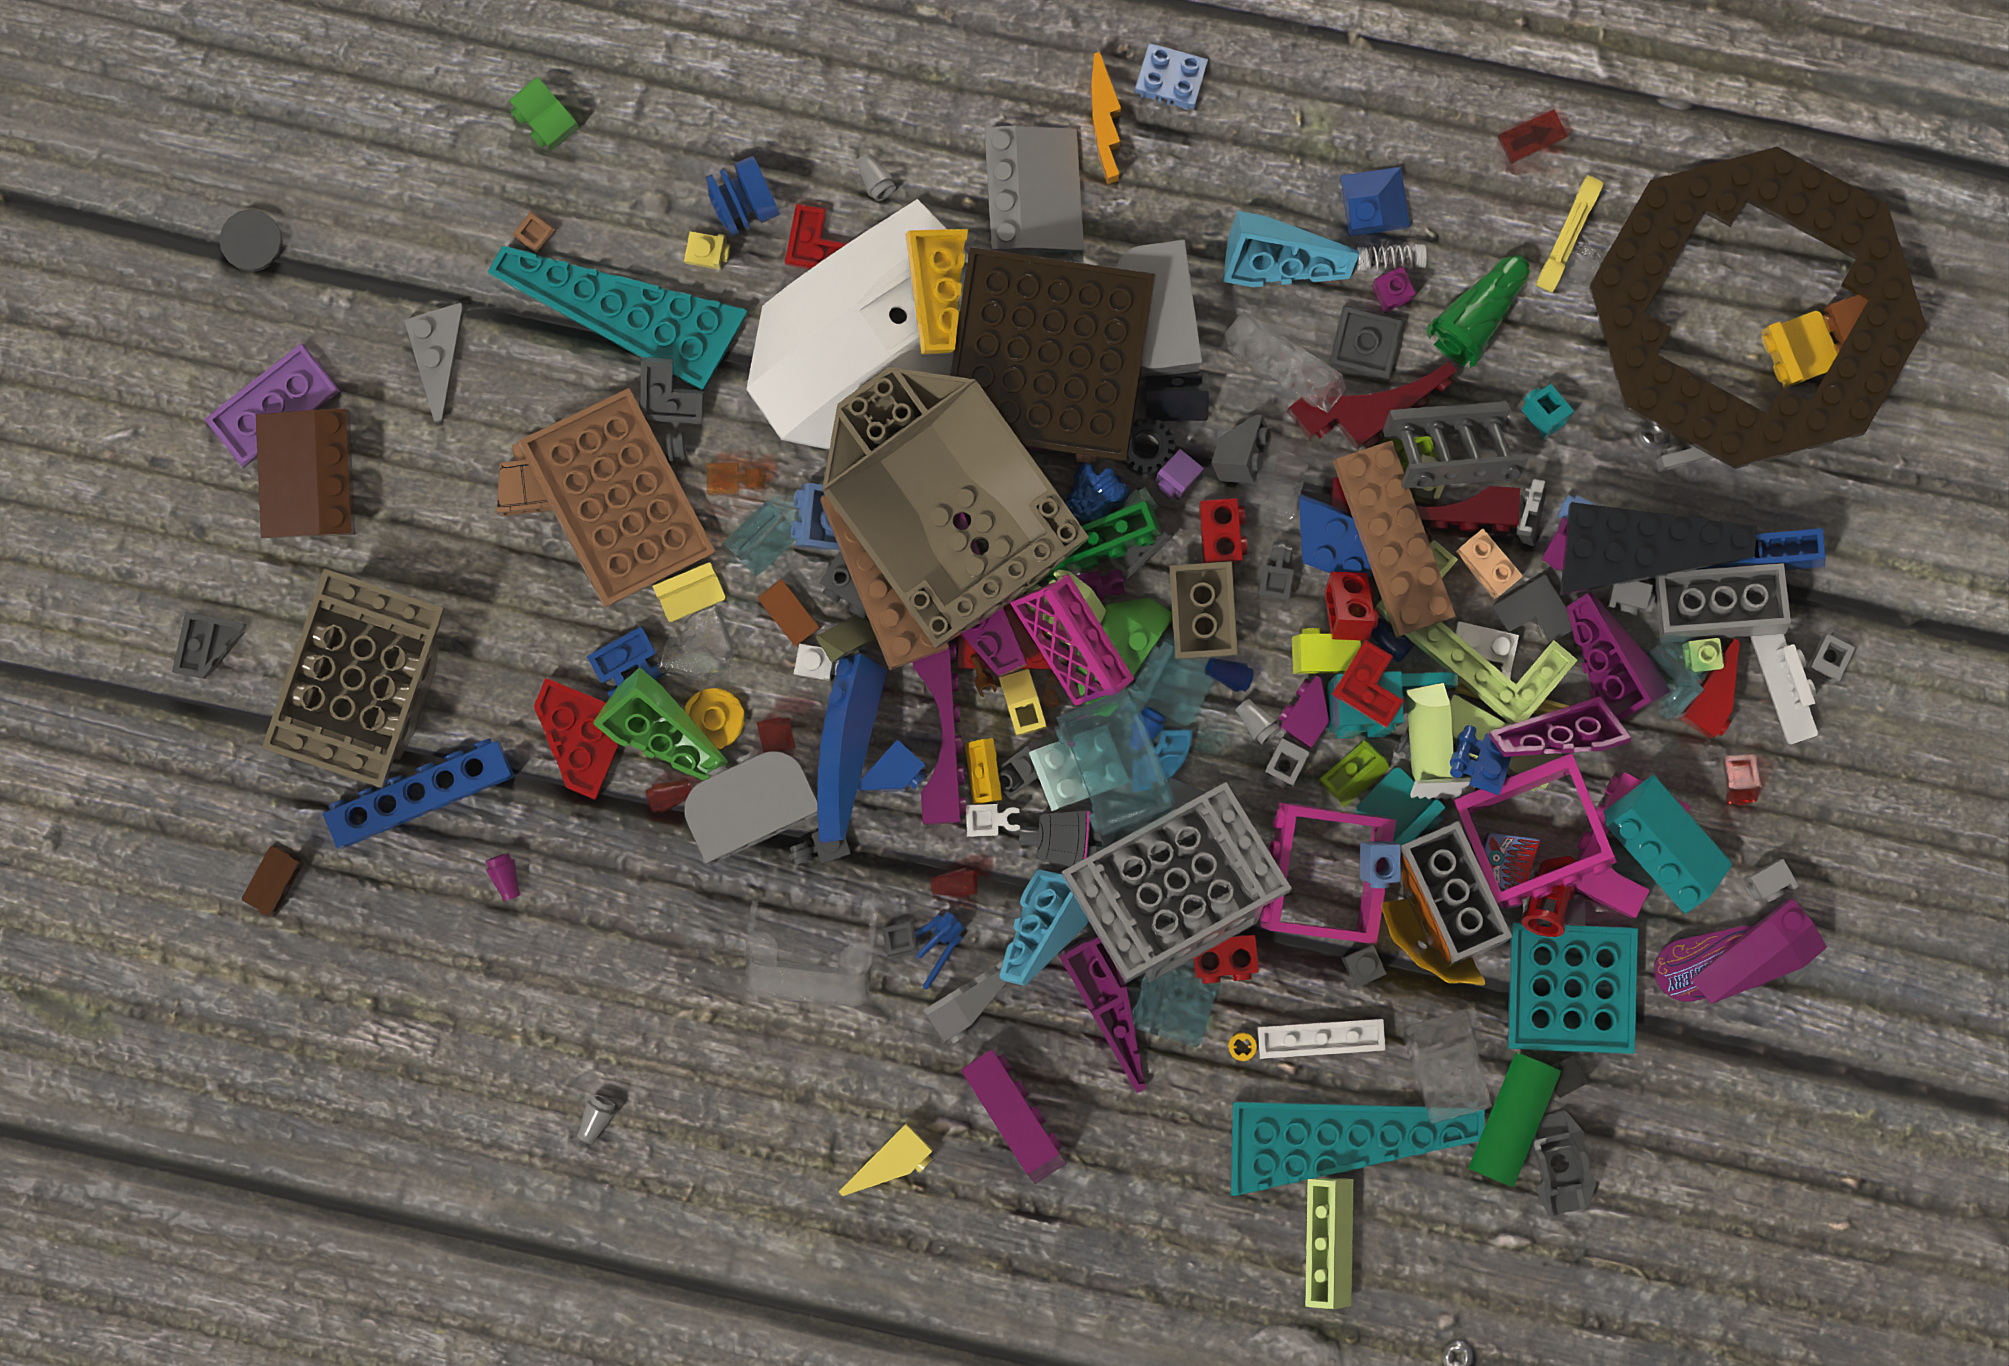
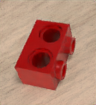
(1214, 532)
(1350, 606)
(1225, 964)

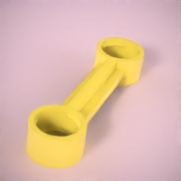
(1569, 233)

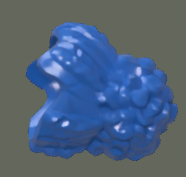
(1095, 493)

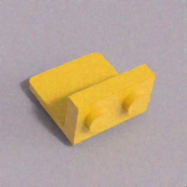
(1799, 348)

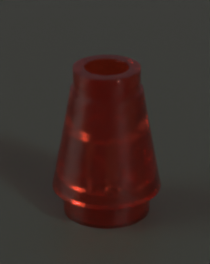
(667, 795)
(955, 884)

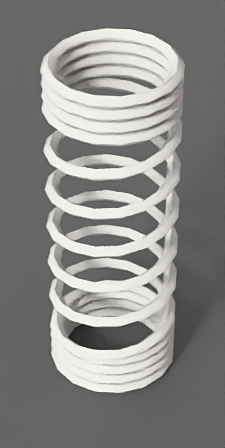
(1418, 254)

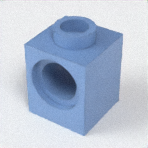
(1370, 853)

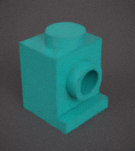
(1547, 410)

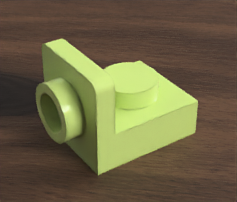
(1703, 655)

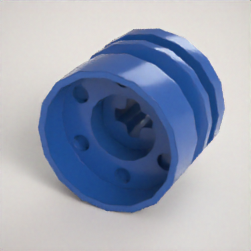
(741, 196)

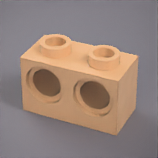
(1488, 564)

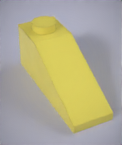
(895, 1159)

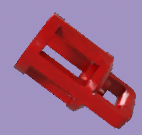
(1560, 893)

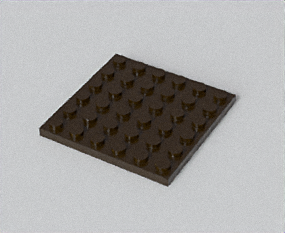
(1055, 347)

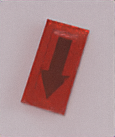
(1532, 136)

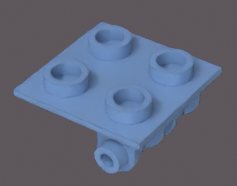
(1171, 76)

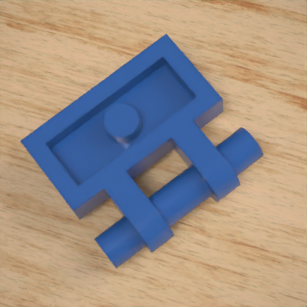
(622, 656)
(1489, 769)

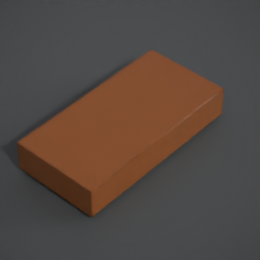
(788, 613)

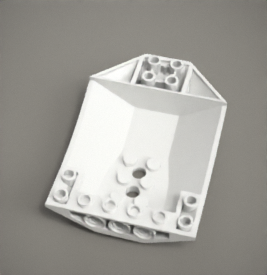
(836, 332)

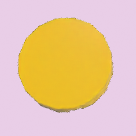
(717, 715)

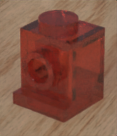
(776, 735)

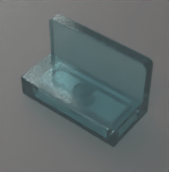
(761, 538)

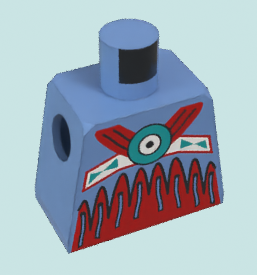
(1509, 858)

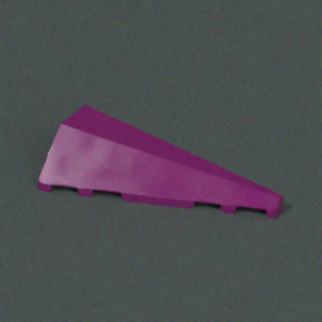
(1107, 1000)

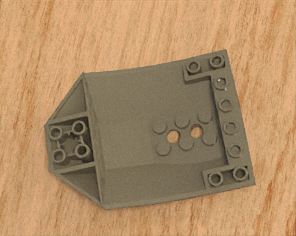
(913, 457)

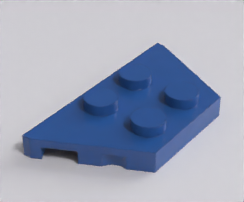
(1330, 539)

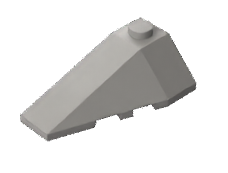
(963, 1006)

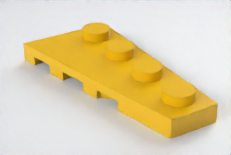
(936, 272)

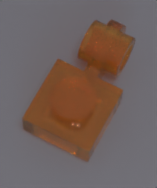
(725, 479)

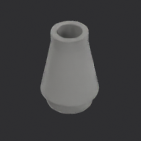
(875, 178)
(1258, 722)
(595, 1118)

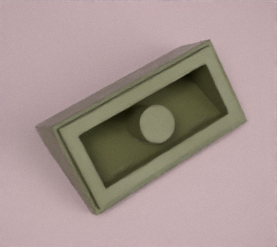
(846, 638)

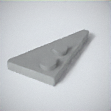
(434, 344)

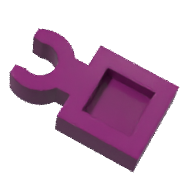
(1110, 583)

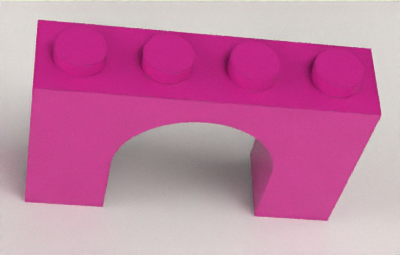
(1610, 887)

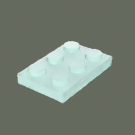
(1059, 775)

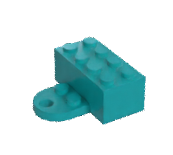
(1349, 722)

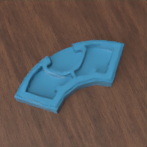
(1173, 749)

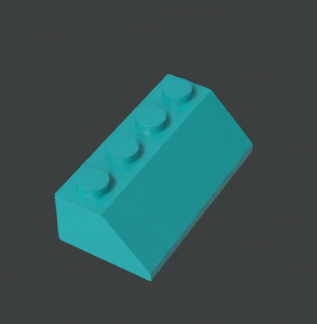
(1668, 843)

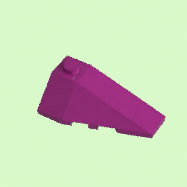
(1613, 660)
(1572, 729)

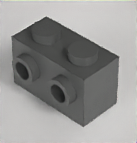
(839, 585)

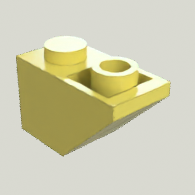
(1022, 703)

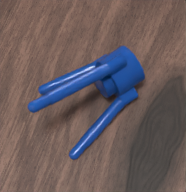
(946, 930)

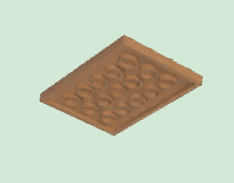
(616, 497)

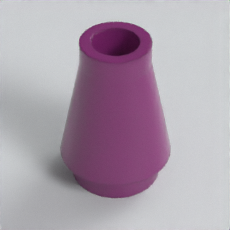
(503, 875)

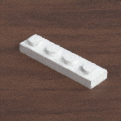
(1321, 1038)

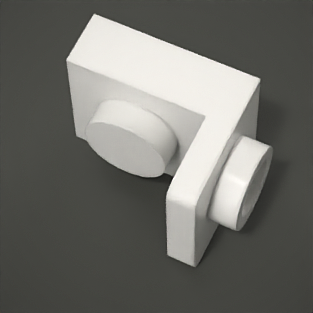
(814, 663)

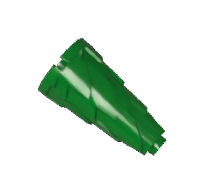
(1473, 318)

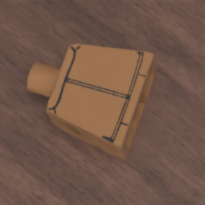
(519, 488)

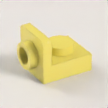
(707, 250)

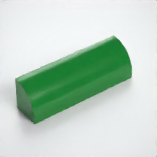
(1514, 1119)

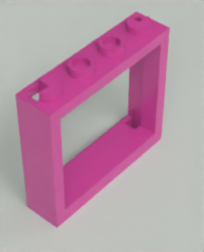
(1516, 785)
(1371, 898)

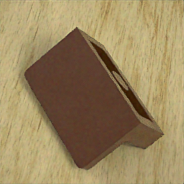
(272, 881)

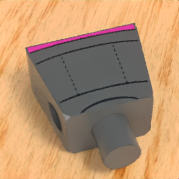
(1059, 838)

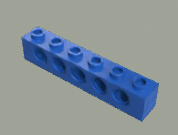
(340, 816)

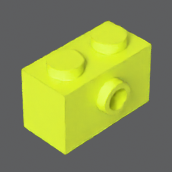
(1321, 654)

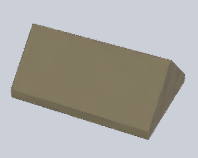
(1203, 611)

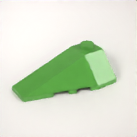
(652, 721)

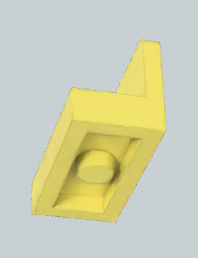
(689, 592)

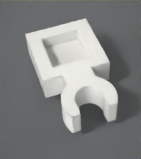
(985, 820)

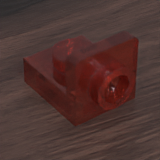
(1741, 779)

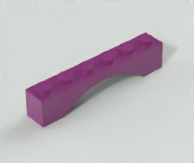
(941, 794)

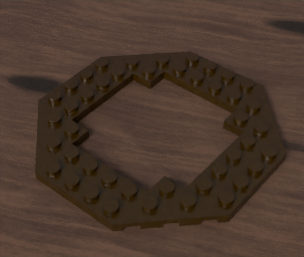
(1809, 202)

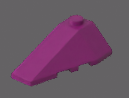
(1770, 949)

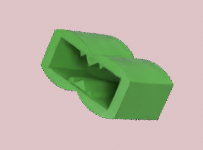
(543, 114)

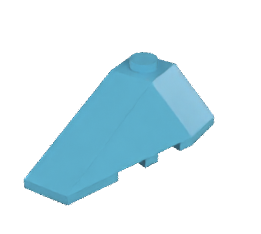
(1274, 251)
(1045, 927)

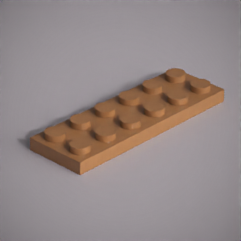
(1393, 539)
(893, 624)

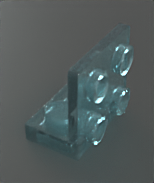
(1686, 681)

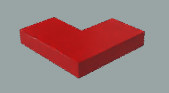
(805, 241)
(1360, 687)

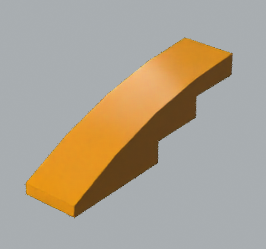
(1104, 108)

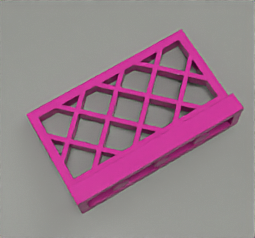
(1082, 633)

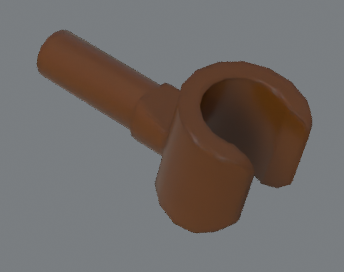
(982, 679)

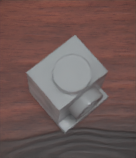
(1630, 598)
(1842, 653)
(1294, 755)
(1770, 881)

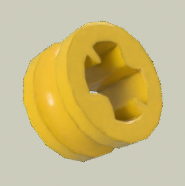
(1242, 1036)

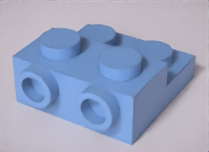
(812, 526)

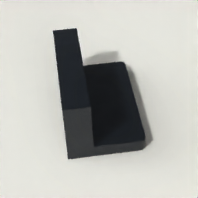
(1178, 397)

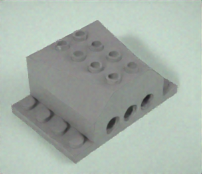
(1177, 885)

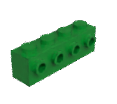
(1113, 536)

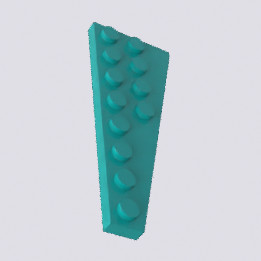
(629, 312)
(1306, 1141)

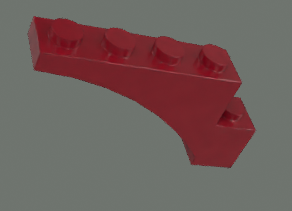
(1365, 415)

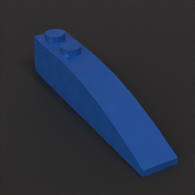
(1794, 548)
(846, 741)

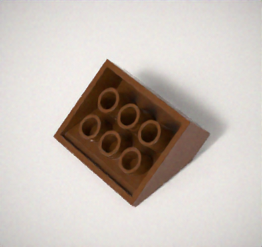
(305, 473)

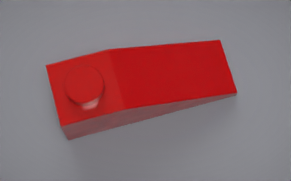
(1713, 706)

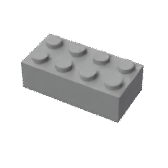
(1722, 603)

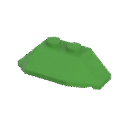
(1133, 630)

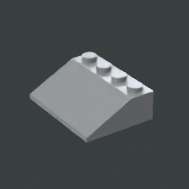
(1034, 189)

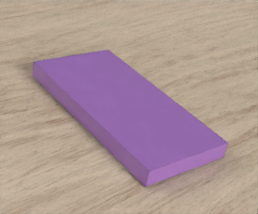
(287, 386)

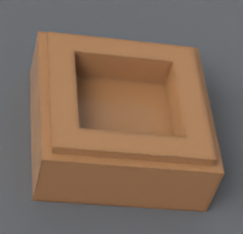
(534, 232)

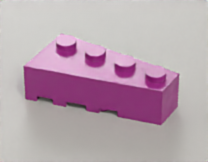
(1013, 1116)

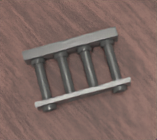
(1459, 420)

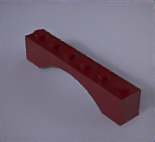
(1492, 508)

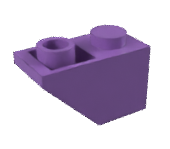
(1178, 475)

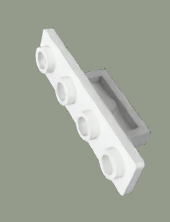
(1787, 685)

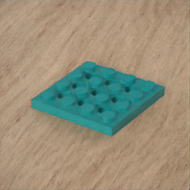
(1586, 1036)

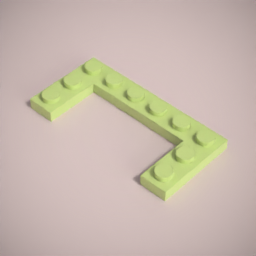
(1508, 699)

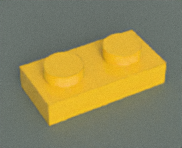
(983, 771)

